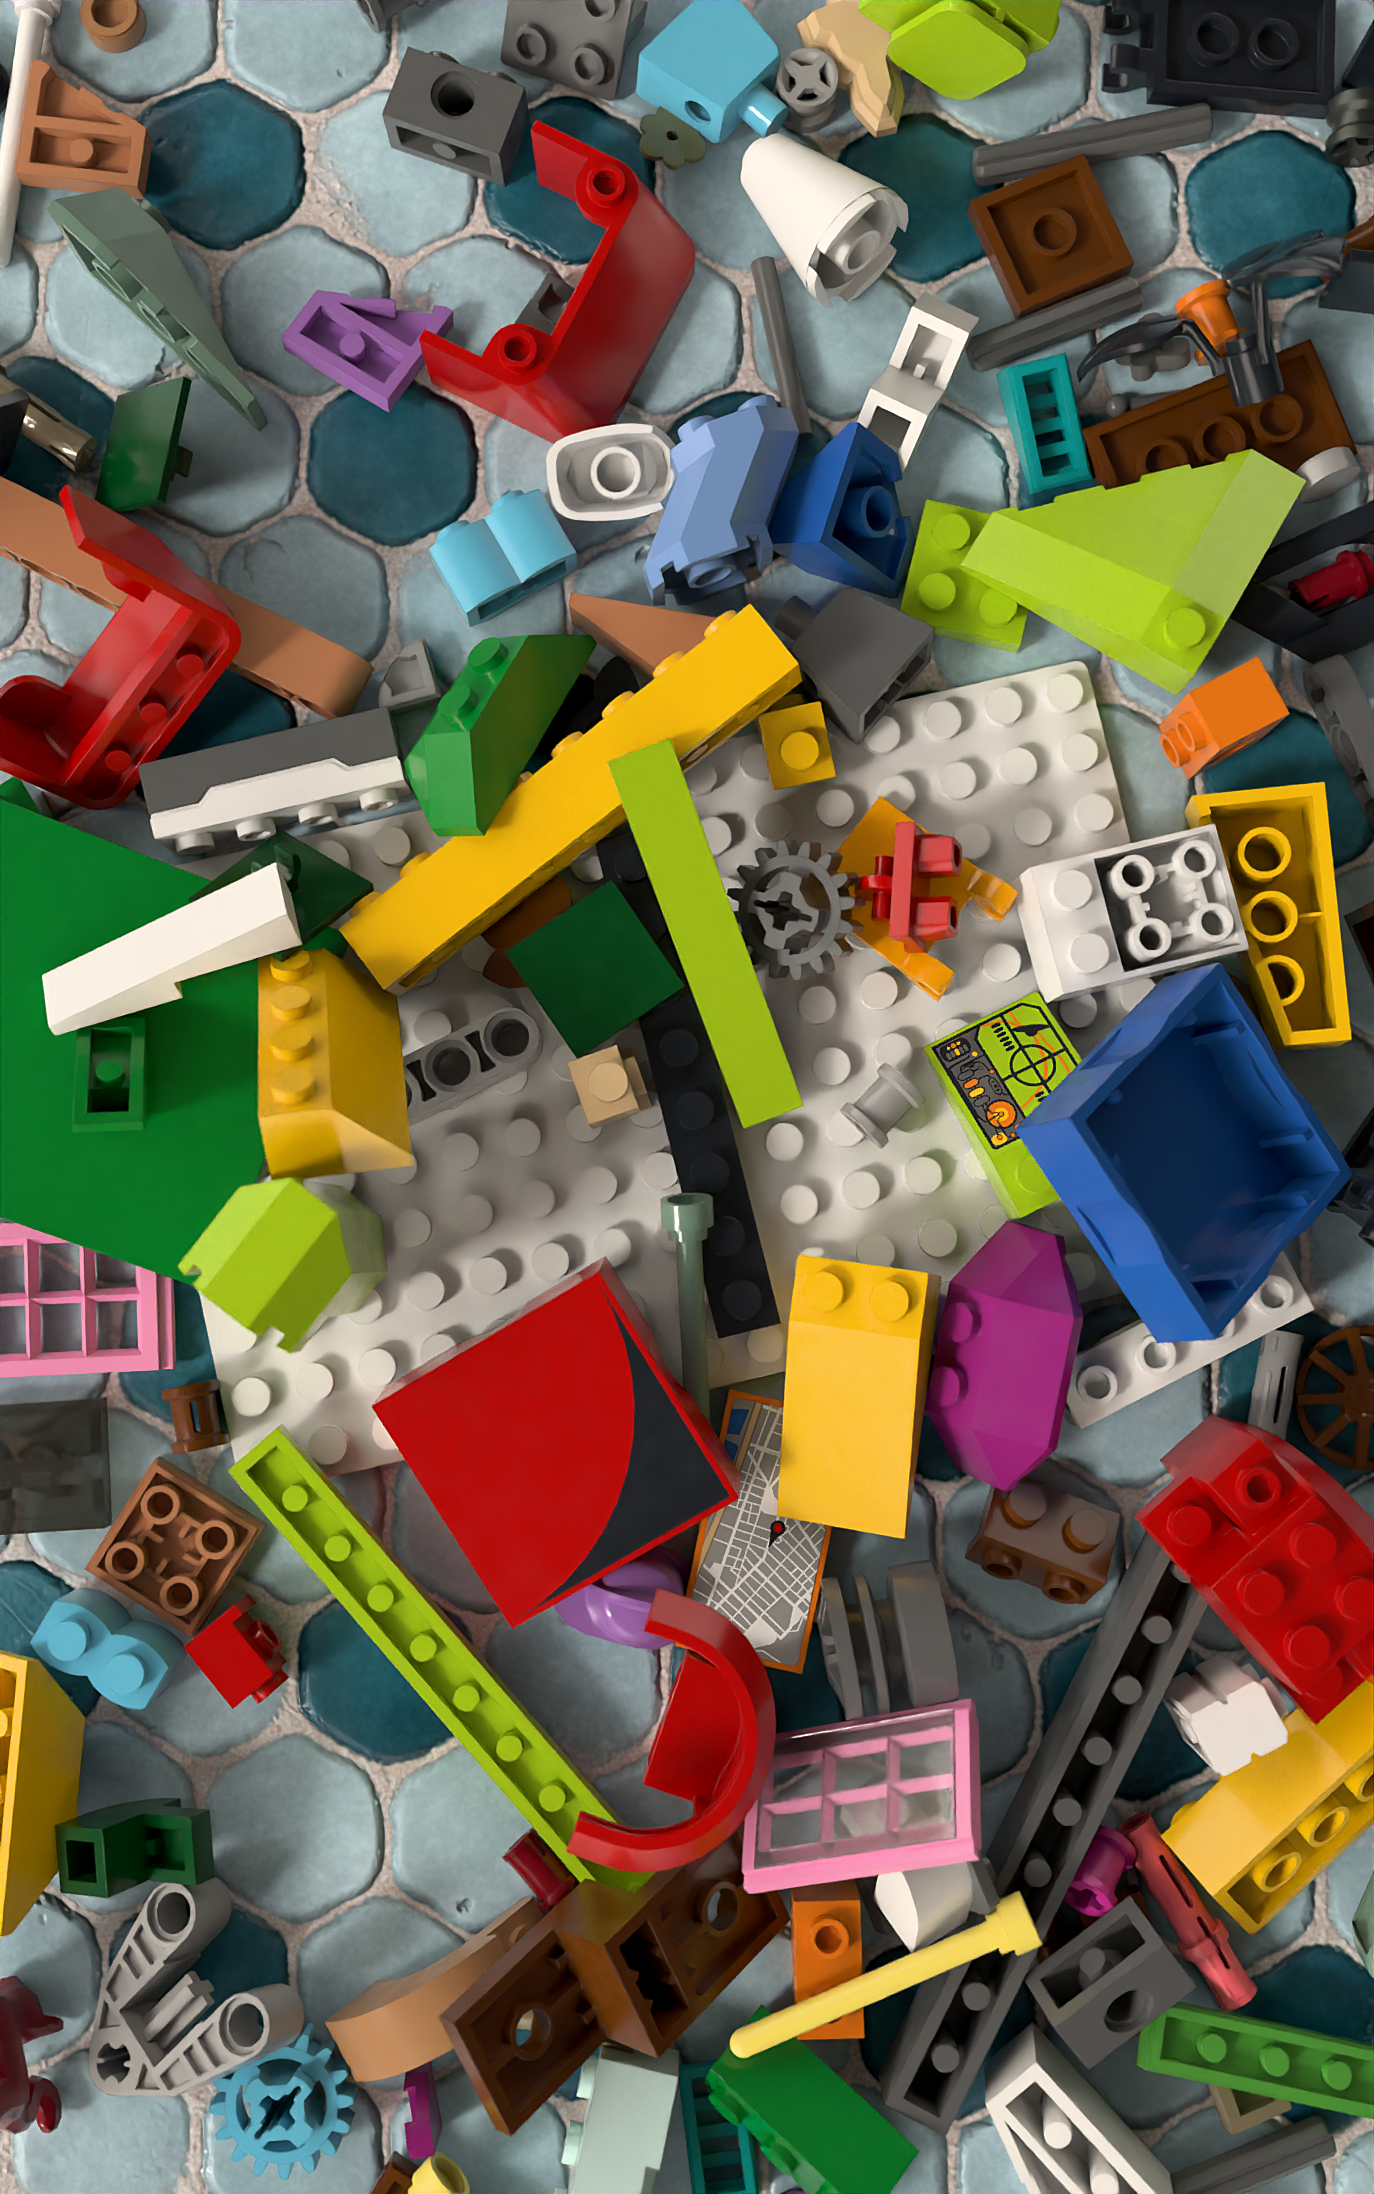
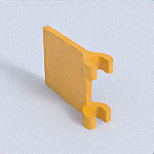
(876, 837)

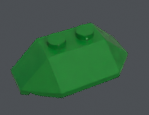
(491, 727)

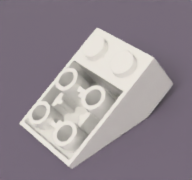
(1128, 913)

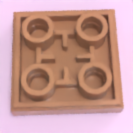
(175, 1546)

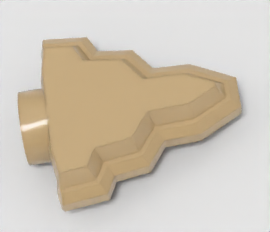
(861, 60)

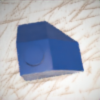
(845, 515)

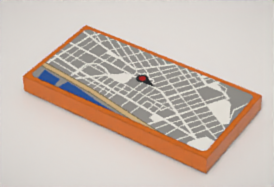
(747, 1558)

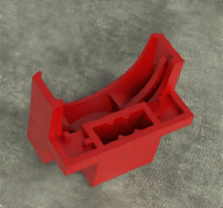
(1295, 1573)

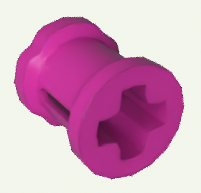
(1100, 1872)

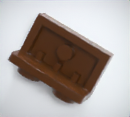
(1046, 1540)

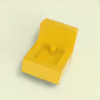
(795, 743)

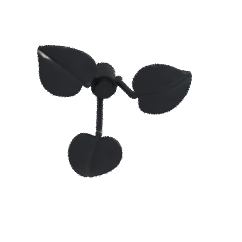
(1250, 354)

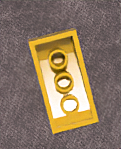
(855, 1393)

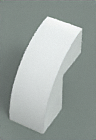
(918, 375)

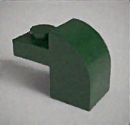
(133, 1845)

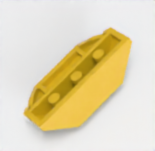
(37, 1780)

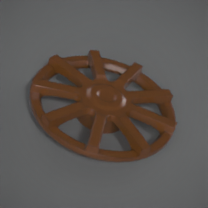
(1353, 1397)

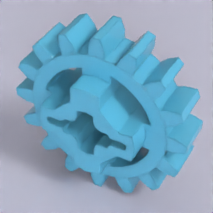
(298, 2126)

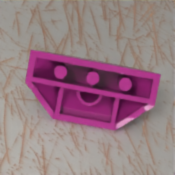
(1006, 1355)

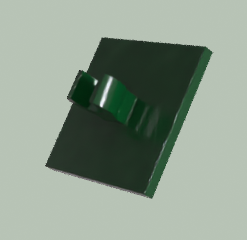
(144, 447)
(317, 884)
(594, 969)

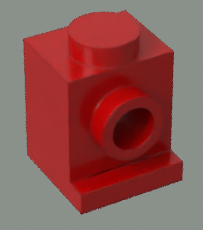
(240, 1655)

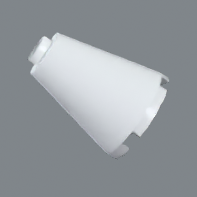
(823, 216)

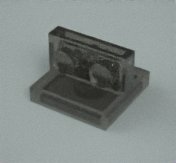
(54, 1466)

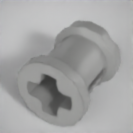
(883, 1105)

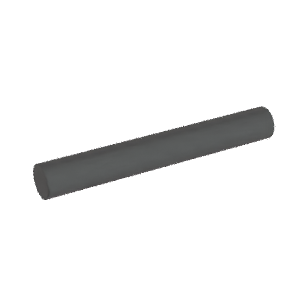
(780, 343)

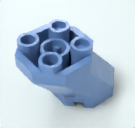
(721, 502)

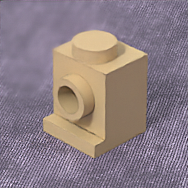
(609, 1086)

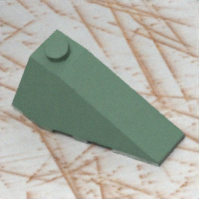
(136, 263)

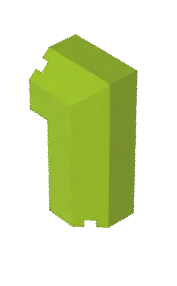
(289, 1257)

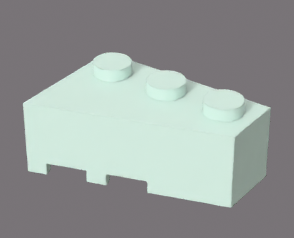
(622, 2124)

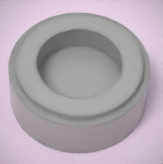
(1327, 473)

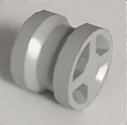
(806, 73)

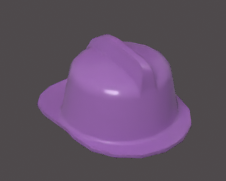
(621, 1600)

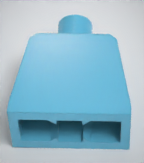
(714, 71)

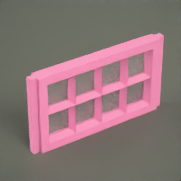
(79, 1310)

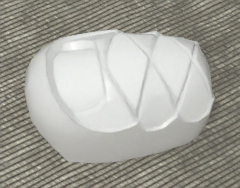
(611, 472)

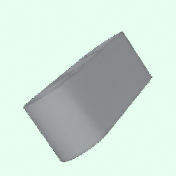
(487, 1064)

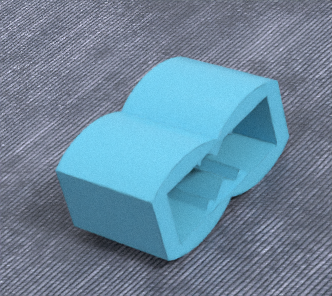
(503, 556)
(99, 1639)

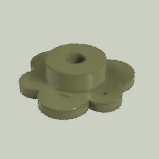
(670, 140)

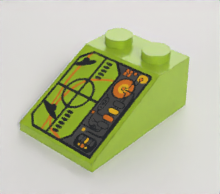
(994, 1080)

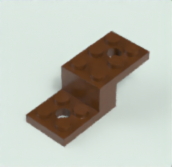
(610, 1970)

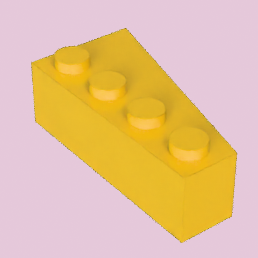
(1288, 906)

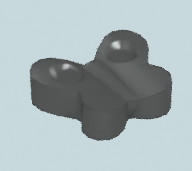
(1167, 356)

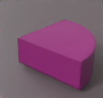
(426, 2124)

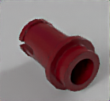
(1346, 576)
(540, 1870)

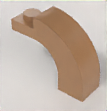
(397, 2021)

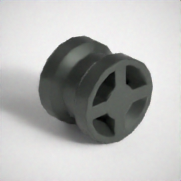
(1352, 126)

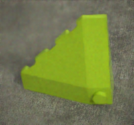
(1143, 564)

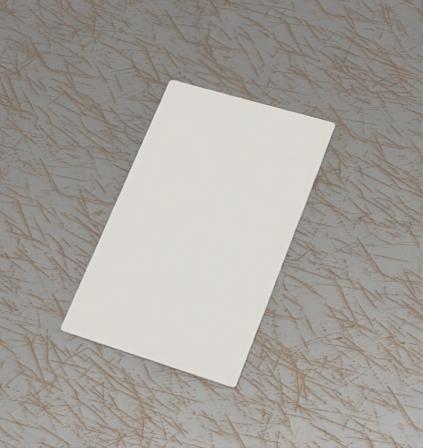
(526, 1193)

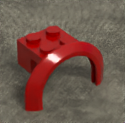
(707, 1747)

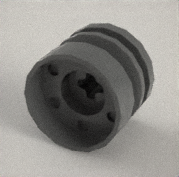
(888, 1639)

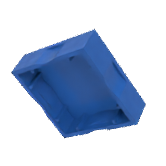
(1186, 1154)

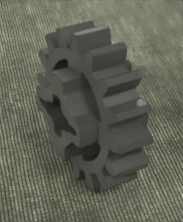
(776, 931)

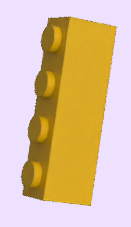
(329, 1069)
(1283, 1814)

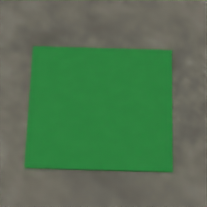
(128, 1190)

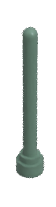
(688, 1221)

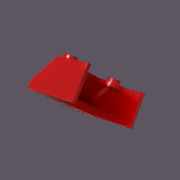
(611, 322)
(133, 681)

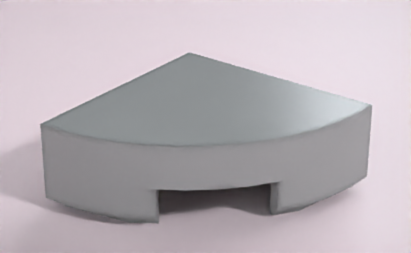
(410, 680)

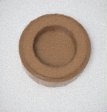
(113, 24)

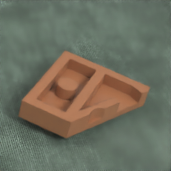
(77, 141)

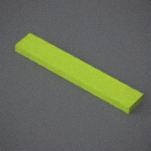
(705, 932)

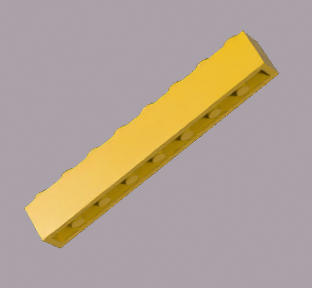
(568, 802)

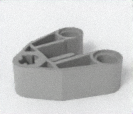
(138, 2039)

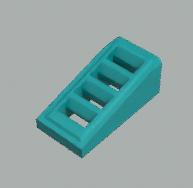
(1061, 395)
(746, 2184)

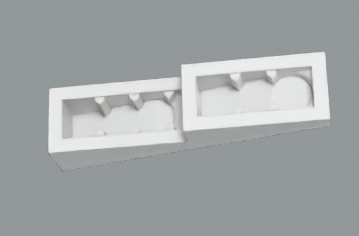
(148, 963)

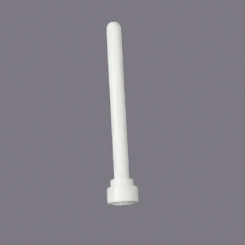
(33, 17)

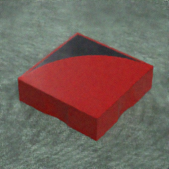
(558, 1444)

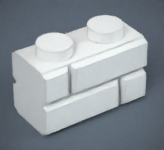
(1227, 1713)

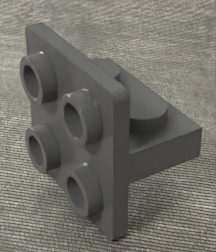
(572, 41)

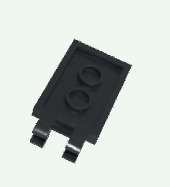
(1225, 54)

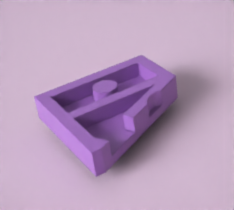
(364, 342)

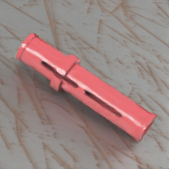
(1199, 1934)

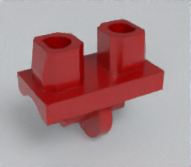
(903, 883)

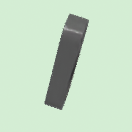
(1347, 724)

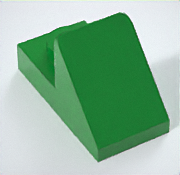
(111, 1076)

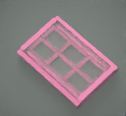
(867, 1799)

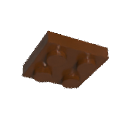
(1050, 236)

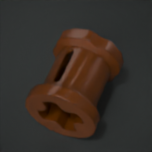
(187, 1436)

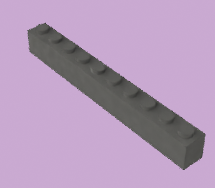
(1048, 1830)

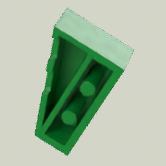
(809, 2119)

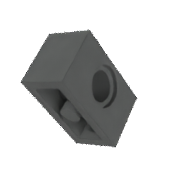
(475, 143)
(1108, 1983)

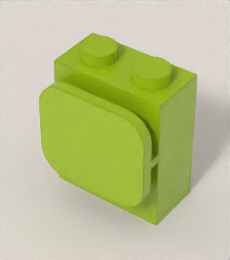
(964, 44)

